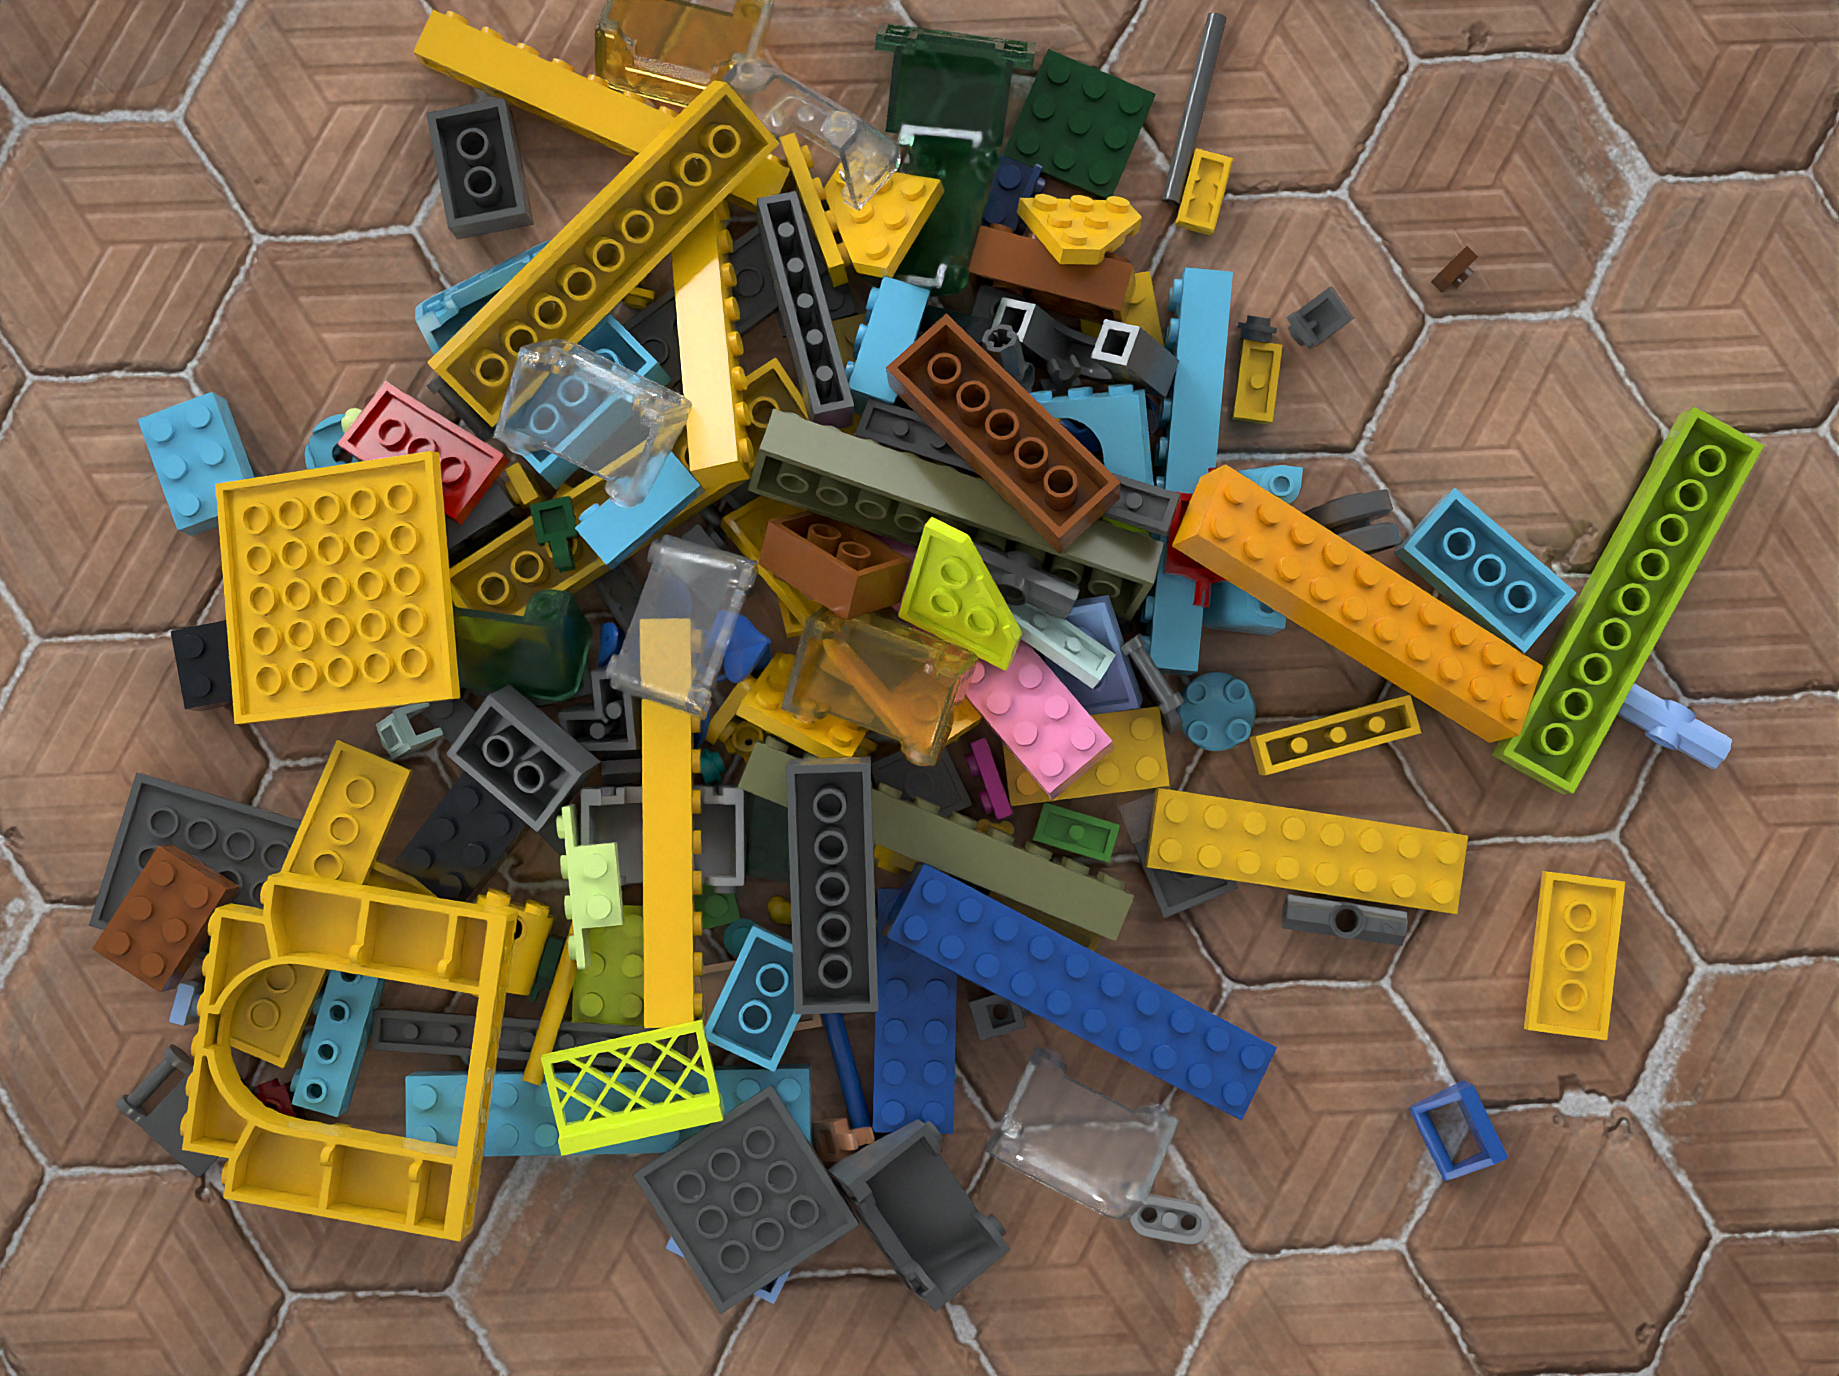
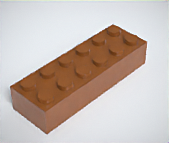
(1003, 433)

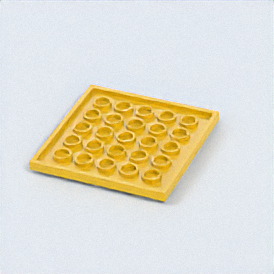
(337, 589)

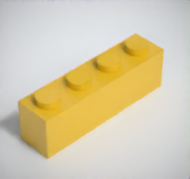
(1335, 735)

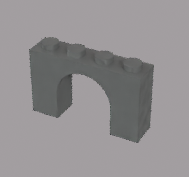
(1117, 356)

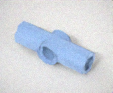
(1674, 727)

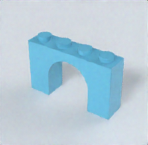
(1116, 420)

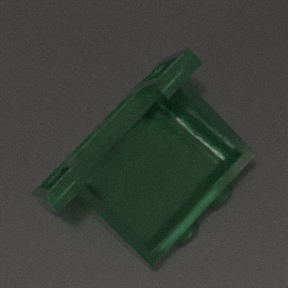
(950, 78)

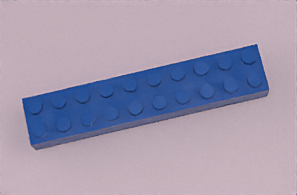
(1078, 990)

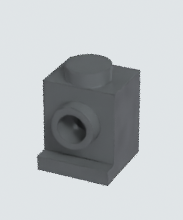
(990, 1026)

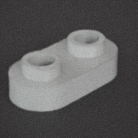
(1167, 1220)

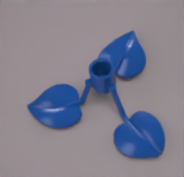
(745, 653)

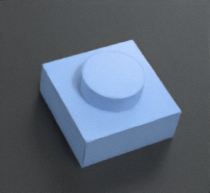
(185, 1003)

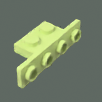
(593, 885)

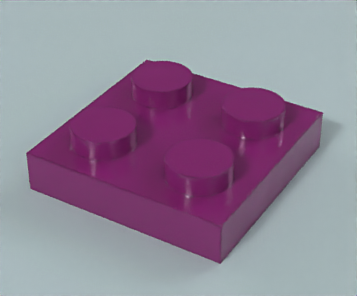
(993, 796)

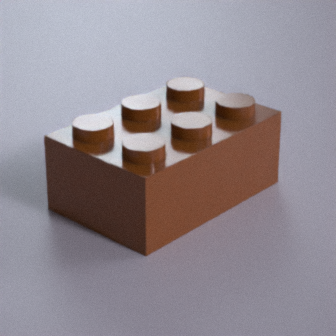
(834, 564)
(165, 918)

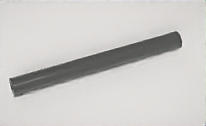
(1194, 109)

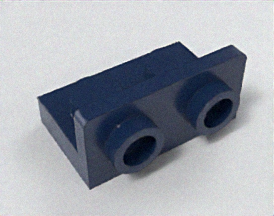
(1010, 183)

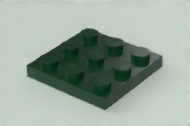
(1079, 125)

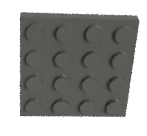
(746, 1199)

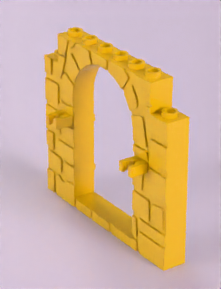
(337, 1167)

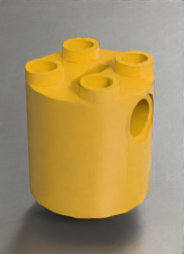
(528, 940)

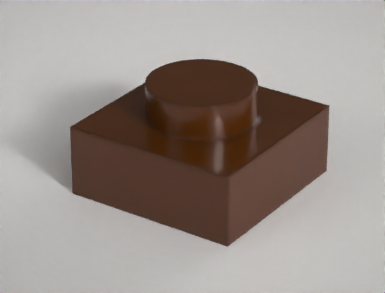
(1456, 271)

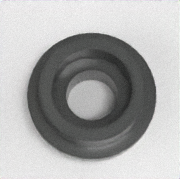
(1257, 329)

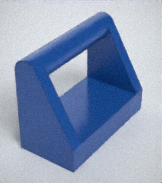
(1478, 1122)

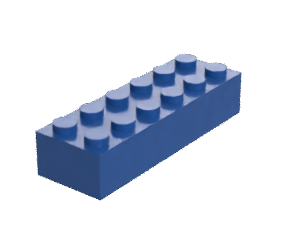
(912, 1035)

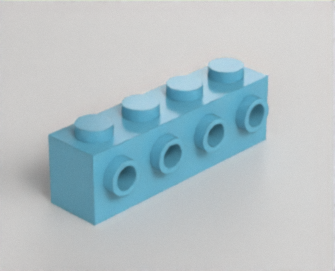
(336, 1043)

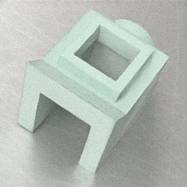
(398, 735)

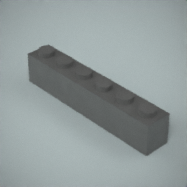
(804, 311)

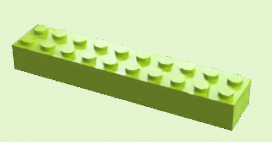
(1630, 598)

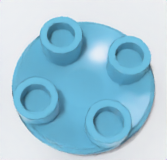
(1217, 711)

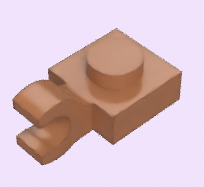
(836, 1140)

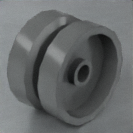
(1351, 519)

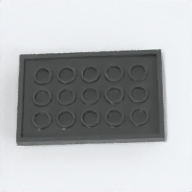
(220, 832)

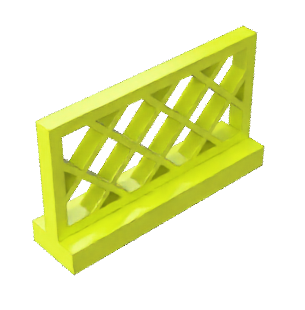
(641, 1121)

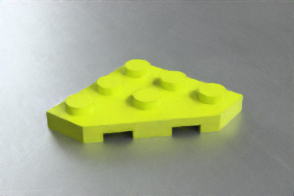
(957, 597)

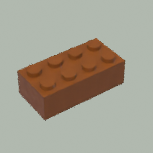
(1029, 270)

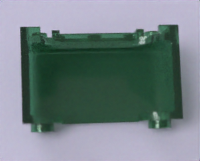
(947, 240)
(532, 652)

